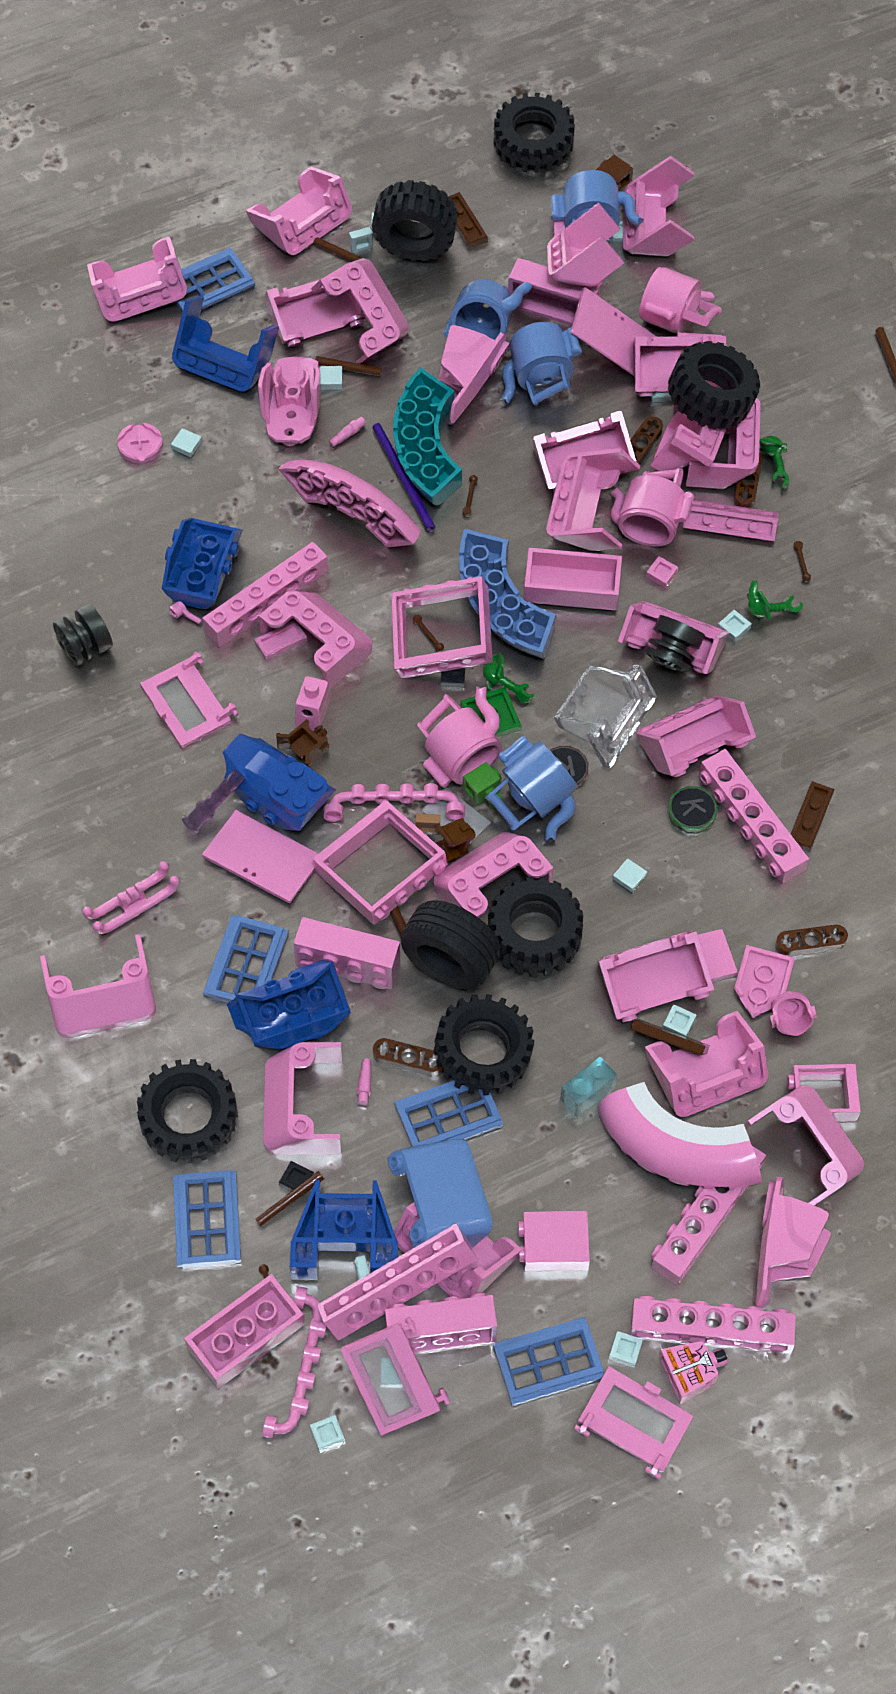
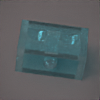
(588, 1086)

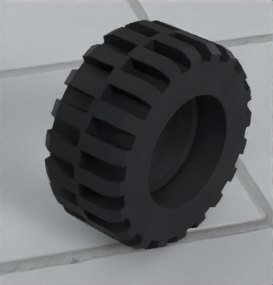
(416, 202)
(705, 402)
(541, 898)

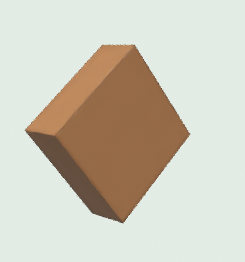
(427, 823)

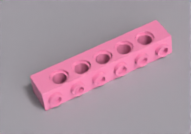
(246, 606)
(752, 803)
(676, 1266)
(397, 1282)
(725, 1335)

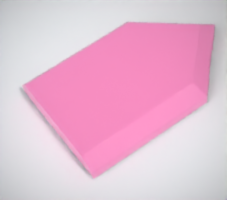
(762, 979)

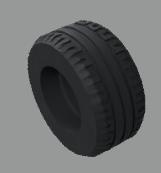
(450, 944)

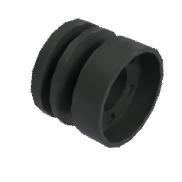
(84, 633)
(674, 643)

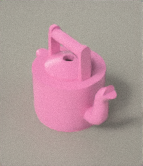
(674, 301)
(652, 507)
(460, 739)

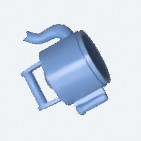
(586, 190)
(486, 320)
(541, 361)
(535, 783)

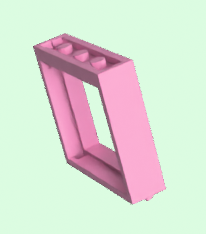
(444, 660)
(360, 834)

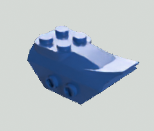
(199, 561)
(275, 784)
(292, 1008)

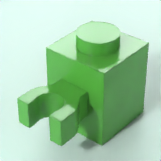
(481, 782)

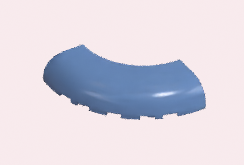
(511, 617)

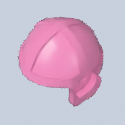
(792, 1013)

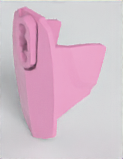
(467, 364)
(290, 398)
(790, 1240)

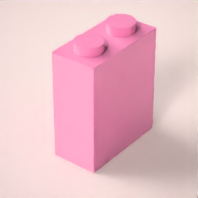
(554, 1241)

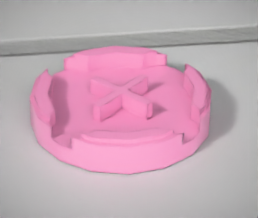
(140, 443)

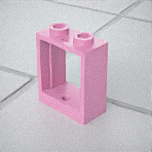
(843, 1072)

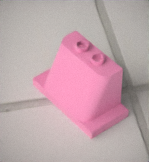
(686, 442)

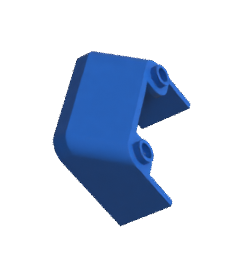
(216, 362)

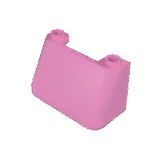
(310, 213)
(139, 286)
(308, 313)
(657, 358)
(588, 437)
(655, 974)
(728, 1070)
(474, 1278)

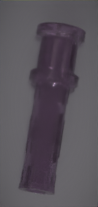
(205, 808)

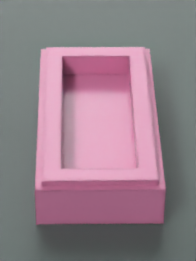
(280, 640)

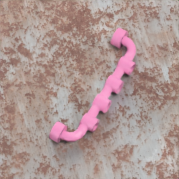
(334, 811)
(305, 1378)

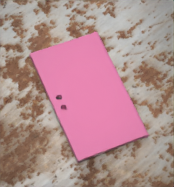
(607, 330)
(267, 856)

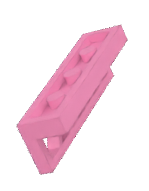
(732, 520)

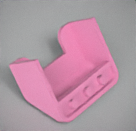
(374, 300)
(343, 641)
(695, 731)
(464, 877)

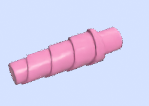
(349, 430)
(364, 1082)

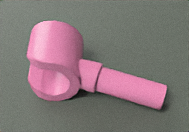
(179, 609)

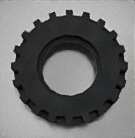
(530, 152)
(489, 1016)
(179, 1080)

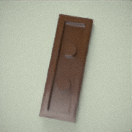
(467, 224)
(811, 815)
(670, 1037)

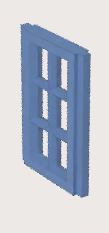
(209, 264)
(229, 944)
(436, 1094)
(182, 1219)
(556, 1384)

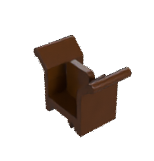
(305, 742)
(456, 838)

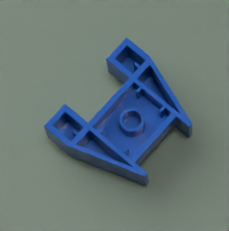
(341, 1224)

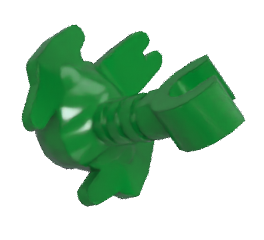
(774, 447)
(760, 606)
(494, 674)

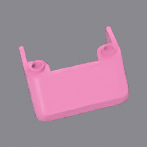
(652, 195)
(581, 251)
(742, 455)
(578, 495)
(642, 619)
(101, 1005)
(281, 1128)
(844, 1158)

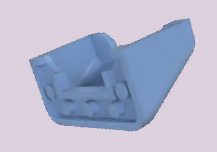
(444, 1189)

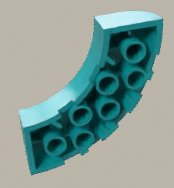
(417, 438)

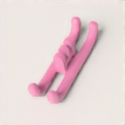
(132, 901)

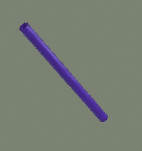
(410, 489)

